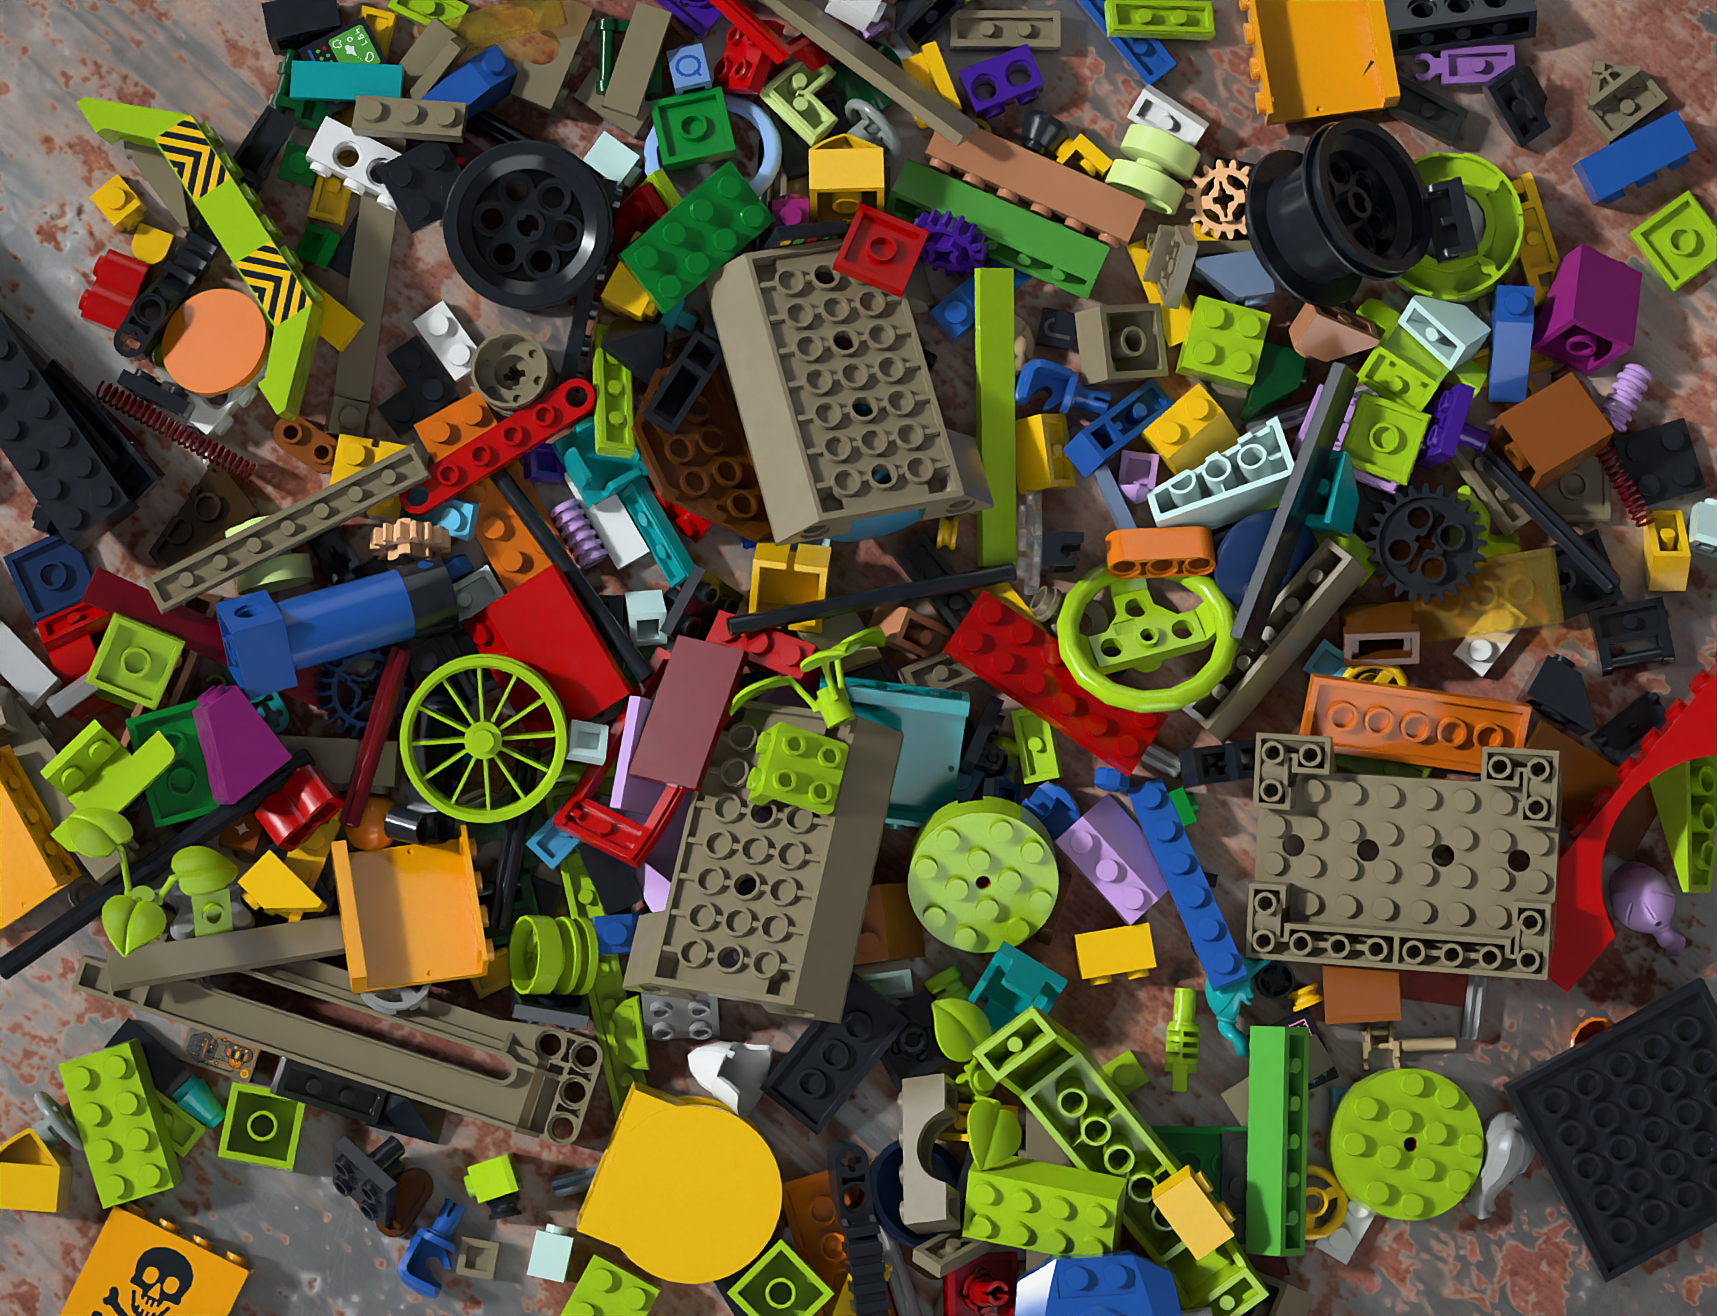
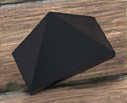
(636, 346)
(411, 1118)

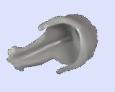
(1505, 1154)

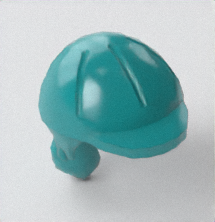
(1227, 1004)

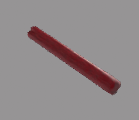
(374, 737)

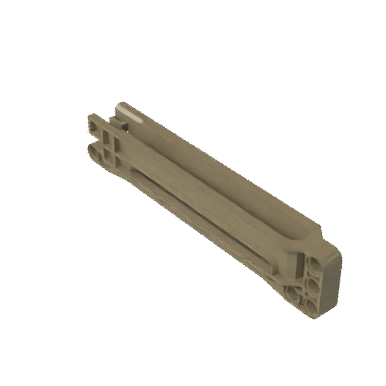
(522, 1103)

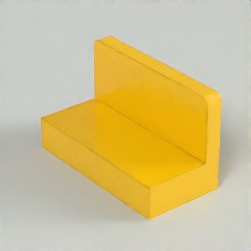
(931, 72)
(1040, 454)

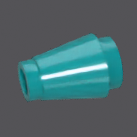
(199, 1101)

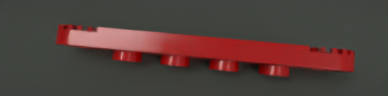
(501, 446)

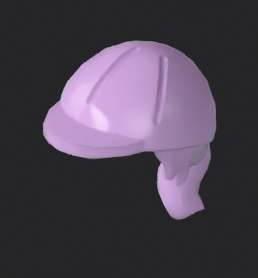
(1646, 903)

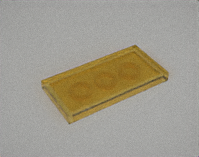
(1508, 595)

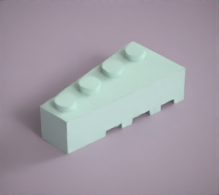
(1228, 484)

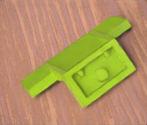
(1402, 367)
(103, 773)

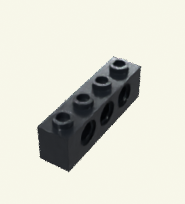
(1451, 24)

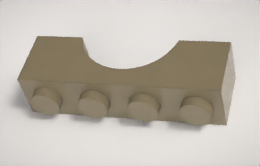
(927, 1109)

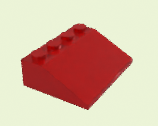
(553, 635)

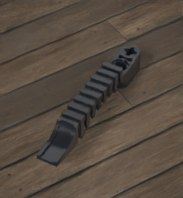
(181, 277)
(859, 1228)

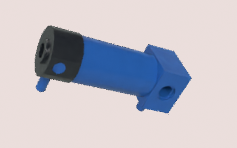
(275, 639)

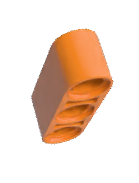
(1160, 552)

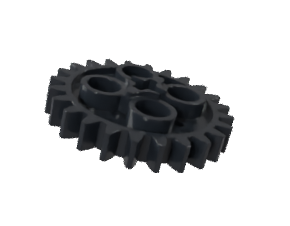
(1456, 560)

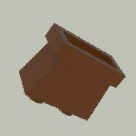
(1379, 634)

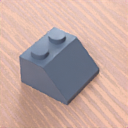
(1235, 279)

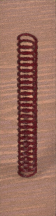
(175, 429)
(1616, 481)

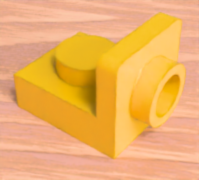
(1091, 159)
(119, 204)

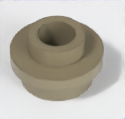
(1047, 603)

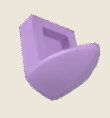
(1137, 475)

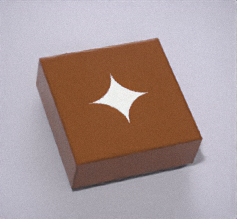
(243, 834)

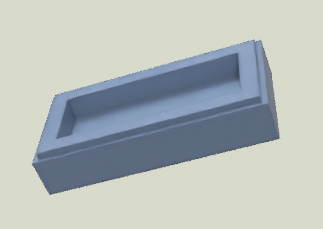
(1113, 498)

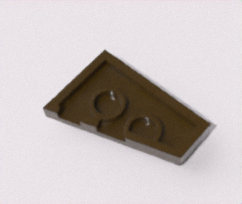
(202, 521)

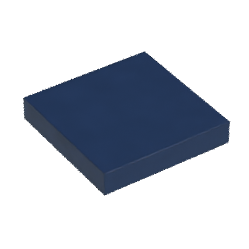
(49, 576)

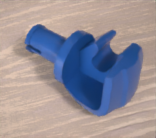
(1060, 384)
(1054, 808)
(427, 1245)

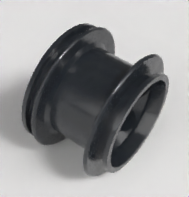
(484, 187)
(1338, 212)

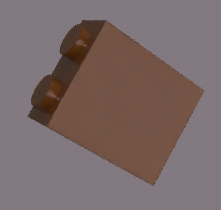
(1551, 432)
(889, 927)
(1360, 994)

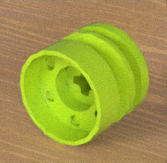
(553, 955)

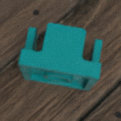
(593, 474)
(1013, 985)

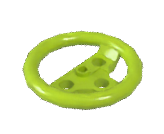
(1145, 640)

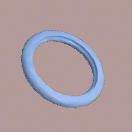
(765, 127)

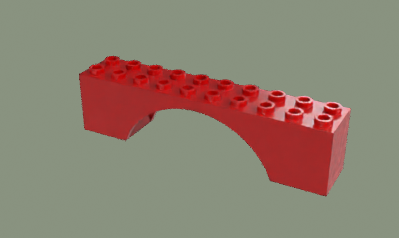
(1581, 913)

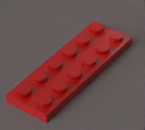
(1029, 669)

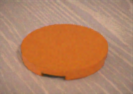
(215, 342)

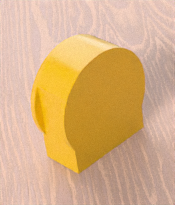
(683, 1187)

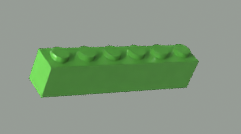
(1013, 233)
(1277, 1141)

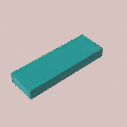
(344, 80)
(657, 531)

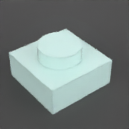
(587, 742)

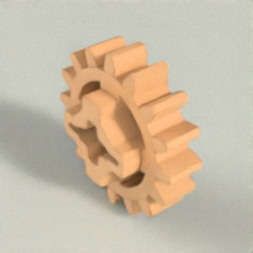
(1221, 182)
(409, 541)

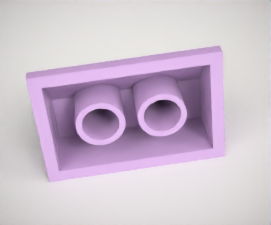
(1114, 859)

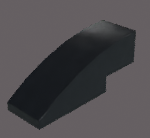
(683, 383)
(1217, 764)

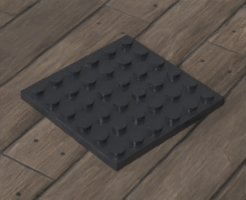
(1631, 1128)

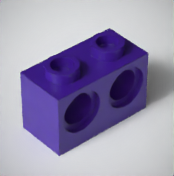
(996, 73)

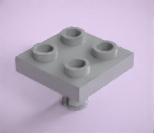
(680, 1018)

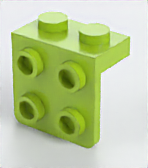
(797, 769)

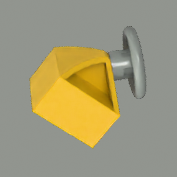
(851, 165)
(32, 1168)

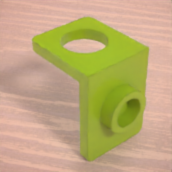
(212, 913)

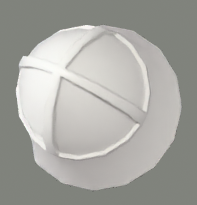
(732, 1072)

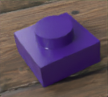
(543, 465)

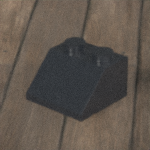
(1559, 694)

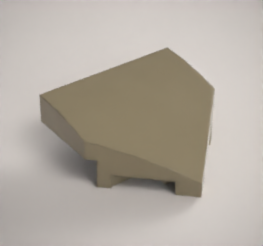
(1621, 99)
(1170, 261)

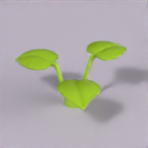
(833, 699)
(136, 916)
(991, 1131)

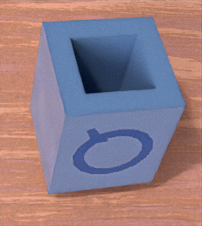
(689, 69)

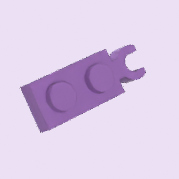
(1466, 64)

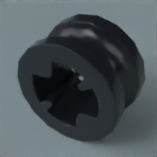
(504, 1207)

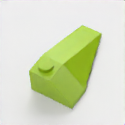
(1688, 816)

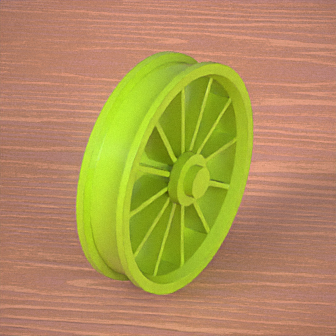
(483, 739)

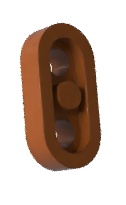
(306, 444)

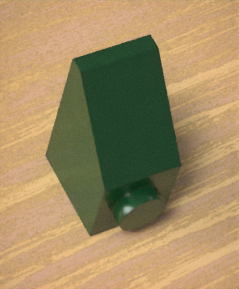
(1276, 380)

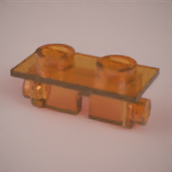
(497, 776)

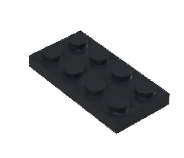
(835, 1057)

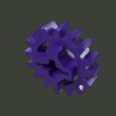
(952, 243)

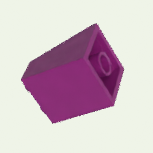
(1588, 311)
(235, 743)

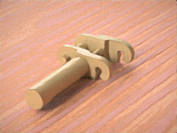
(1403, 1045)

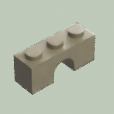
(545, 85)

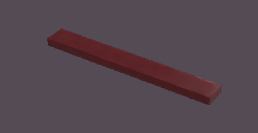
(200, 632)

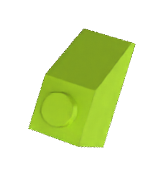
(493, 1178)

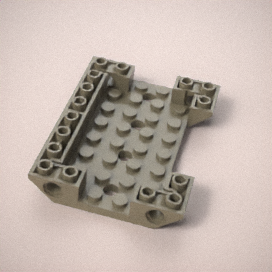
(801, 390)
(809, 872)
(1404, 904)

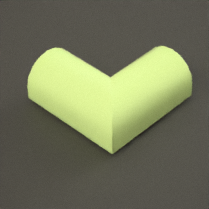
(794, 100)

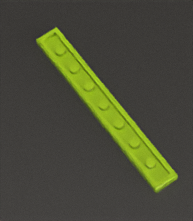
(996, 412)

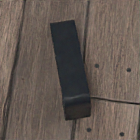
(419, 820)

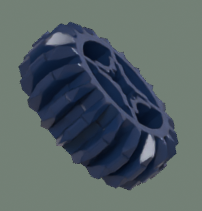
(354, 704)

